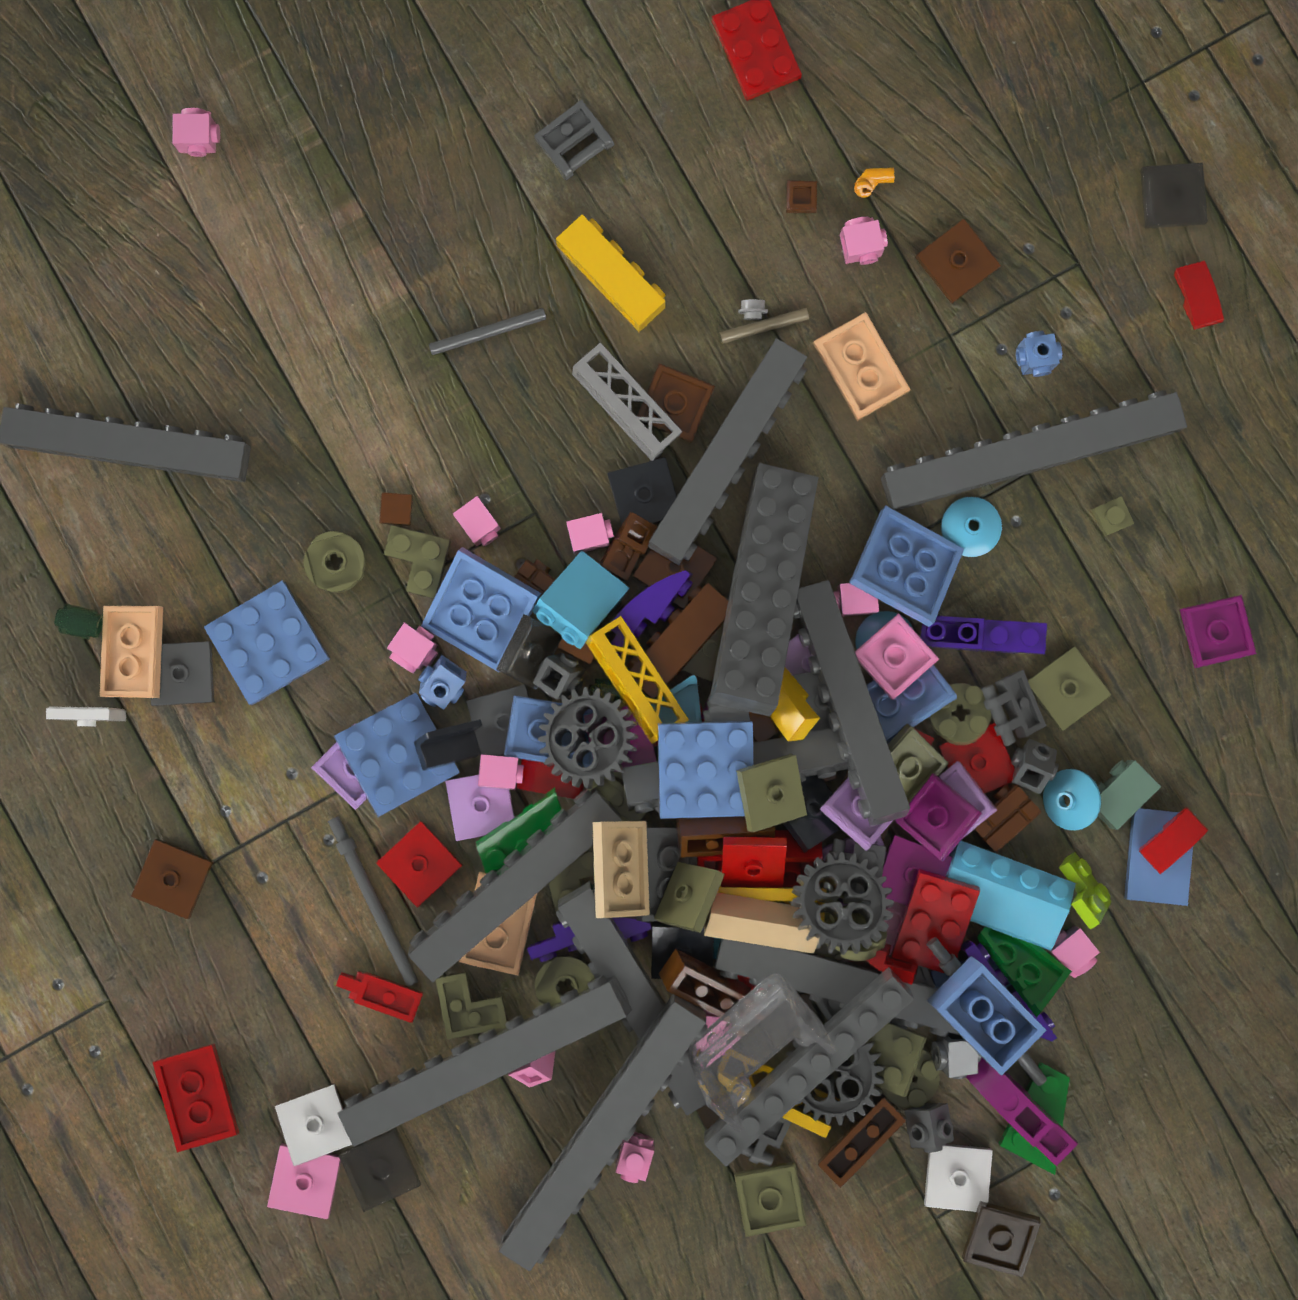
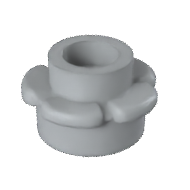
(753, 309)

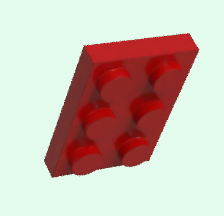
(756, 47)
(935, 909)
(195, 1097)

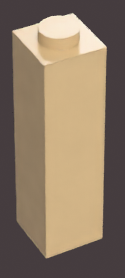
(757, 923)

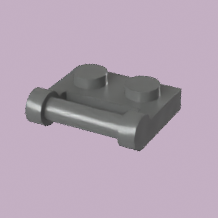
(567, 132)

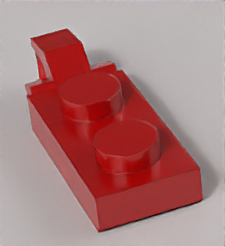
(381, 994)

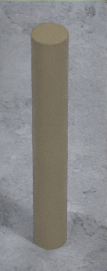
(764, 325)

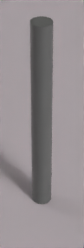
(487, 331)

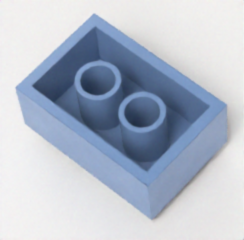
(986, 1015)

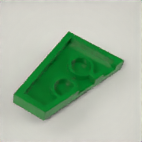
(514, 834)
(1026, 966)
(1052, 1098)

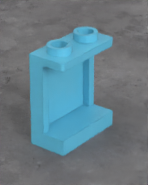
(580, 599)

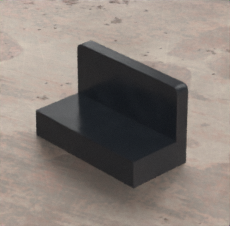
(448, 745)

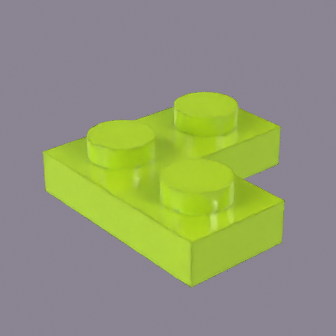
(1091, 897)

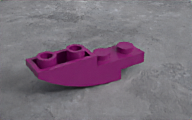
(1023, 1112)

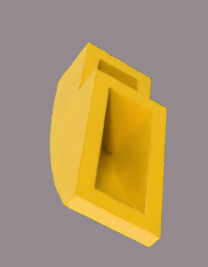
(793, 714)

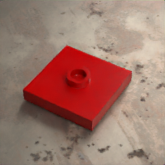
(984, 759)
(753, 862)
(419, 864)

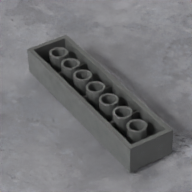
(764, 590)

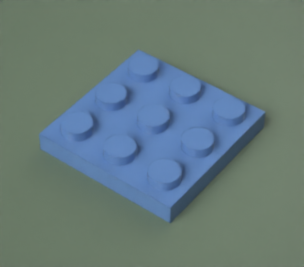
(907, 566)
(479, 608)
(266, 642)
(385, 755)
(700, 768)

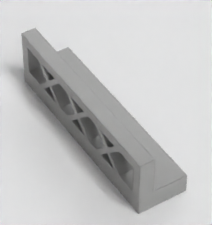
(614, 406)

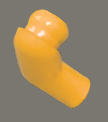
(870, 178)

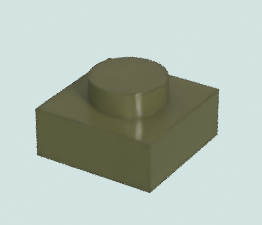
(1112, 516)

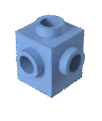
(1029, 358)
(442, 683)

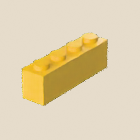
(611, 273)

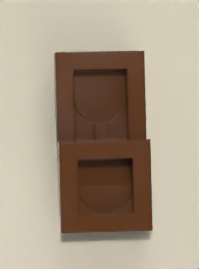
(627, 546)

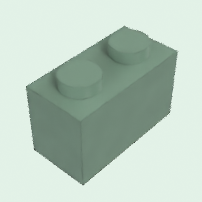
(1124, 792)

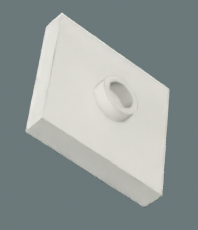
(86, 715)
(313, 1125)
(958, 1177)

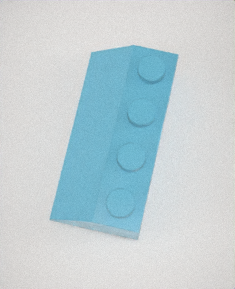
(1013, 895)

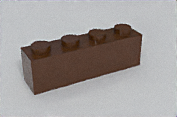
(684, 636)

